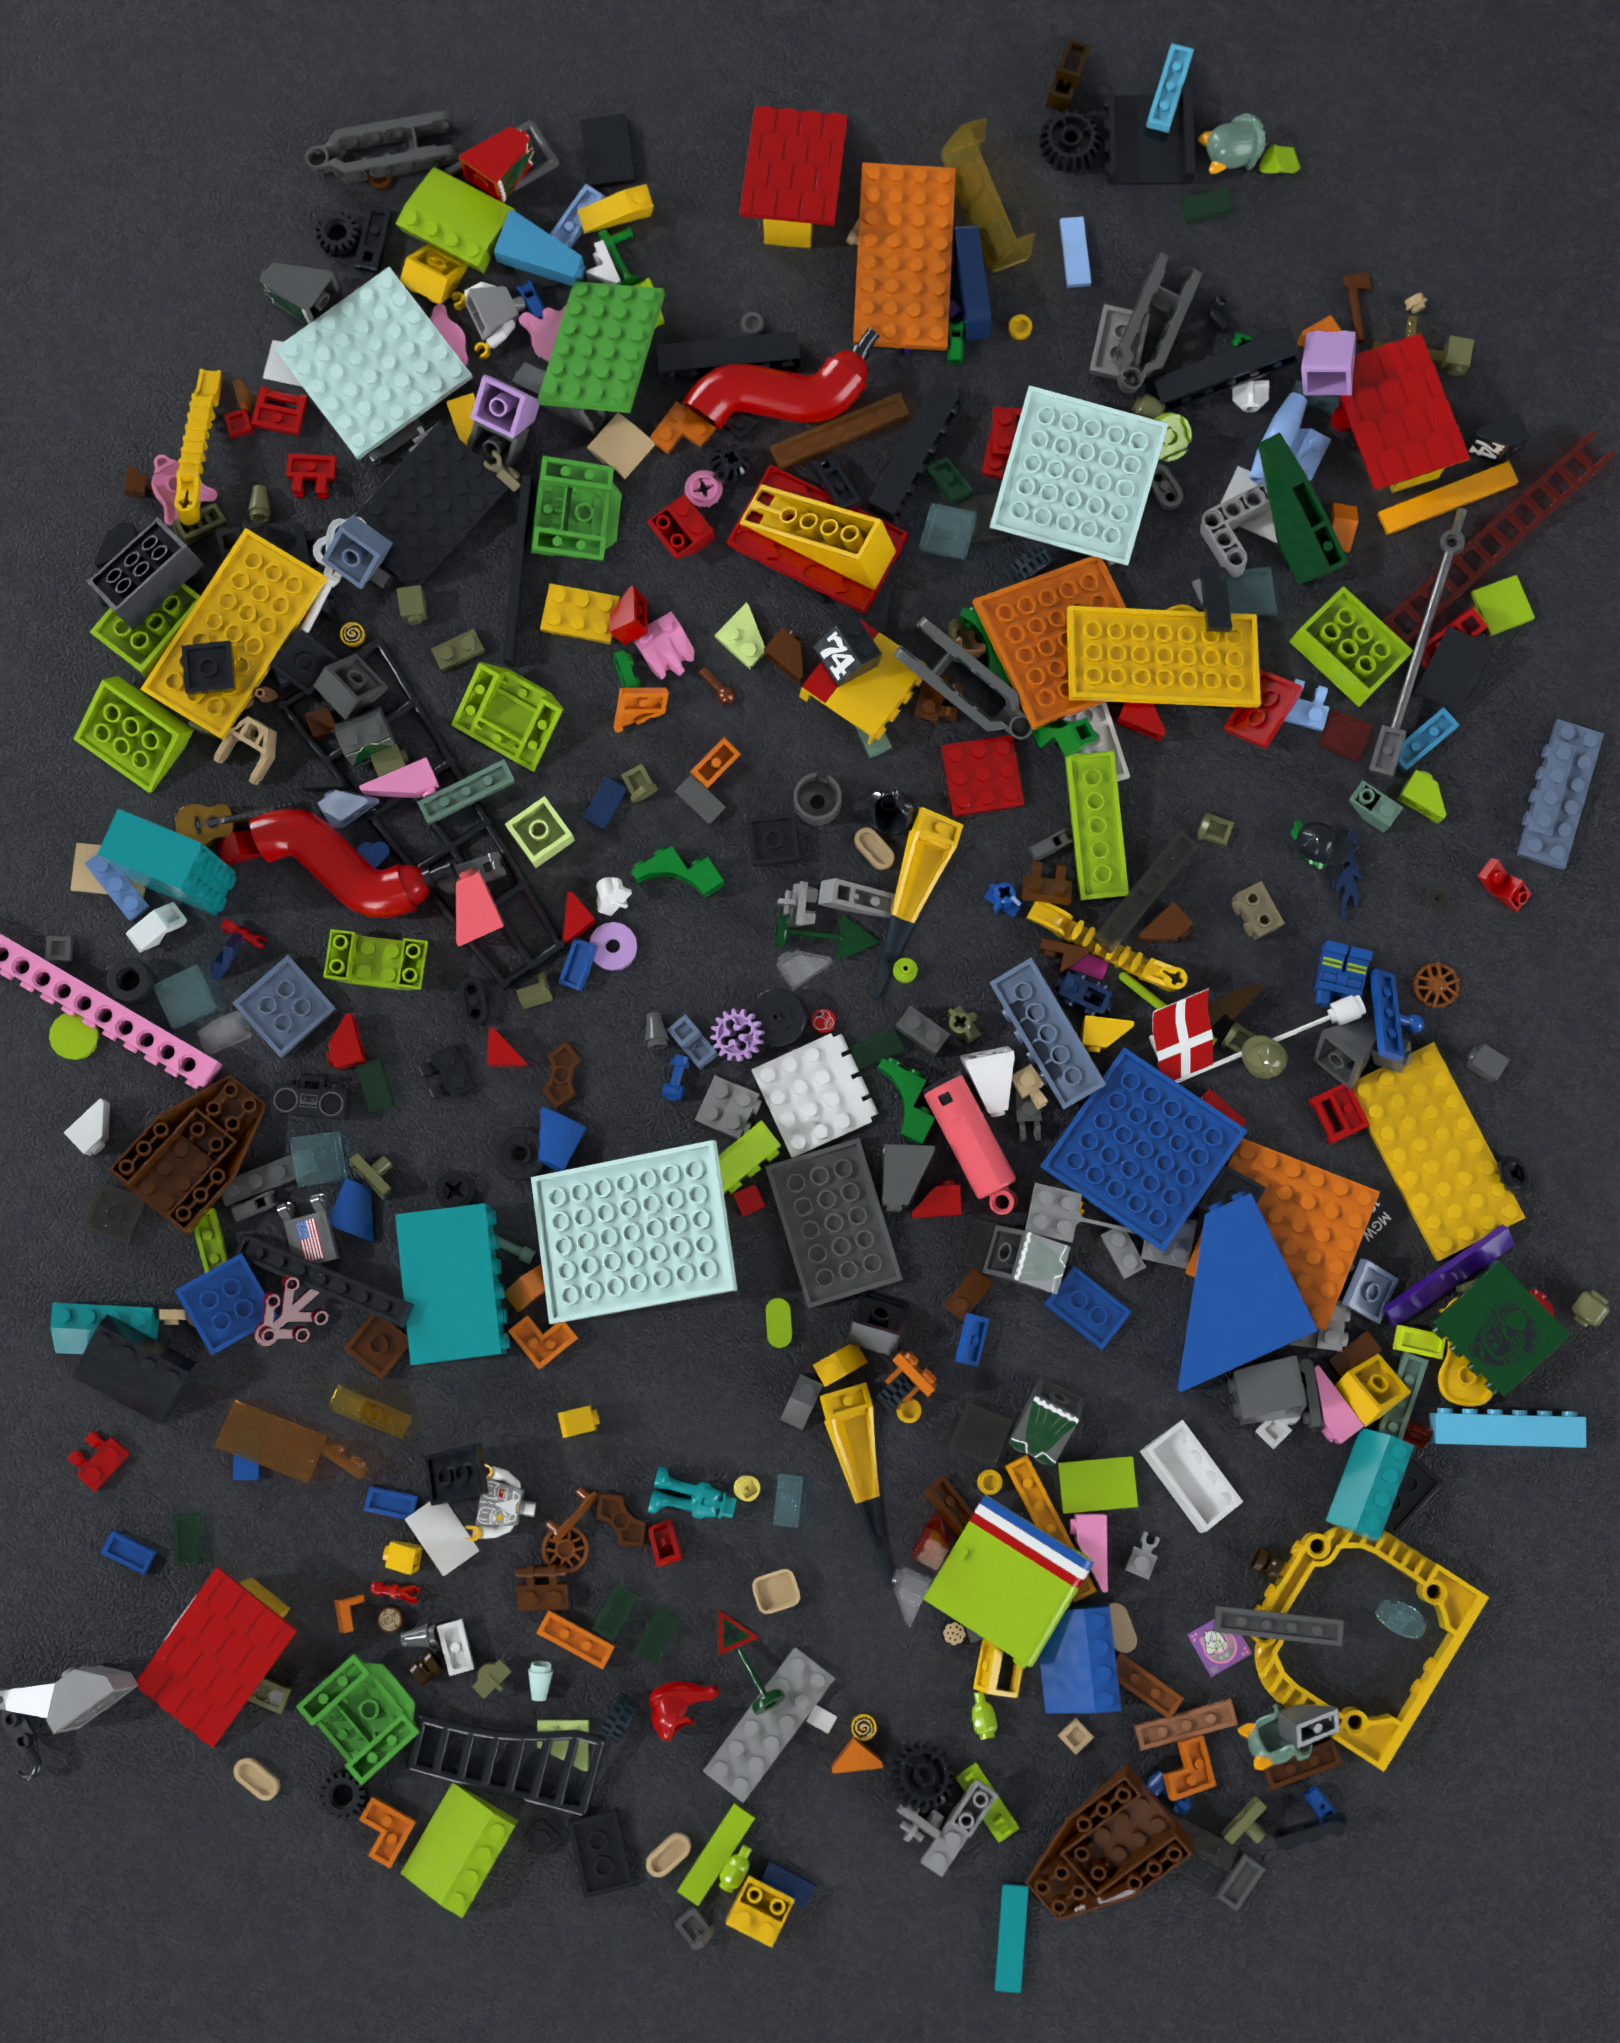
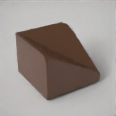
(321, 723)

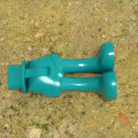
(704, 1499)

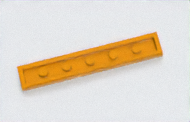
(1447, 498)
(1042, 1510)

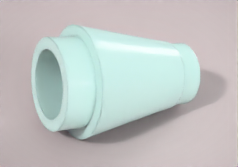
(540, 1678)

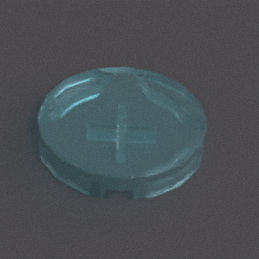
(1401, 1619)

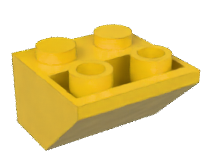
(759, 1911)

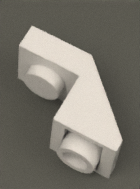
(155, 925)

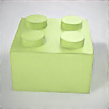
(540, 832)

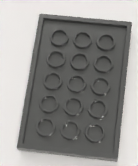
(833, 1223)

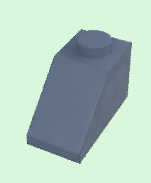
(344, 806)

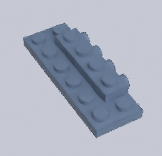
(1559, 794)
(1047, 1033)

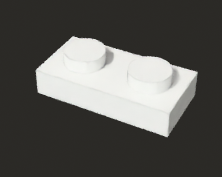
(455, 1647)

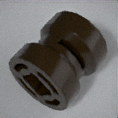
(1267, 1563)
(426, 1667)

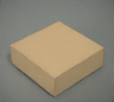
(1075, 1736)

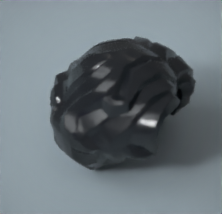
(891, 811)

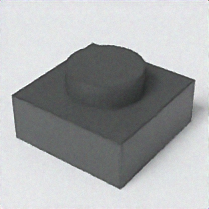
(59, 948)

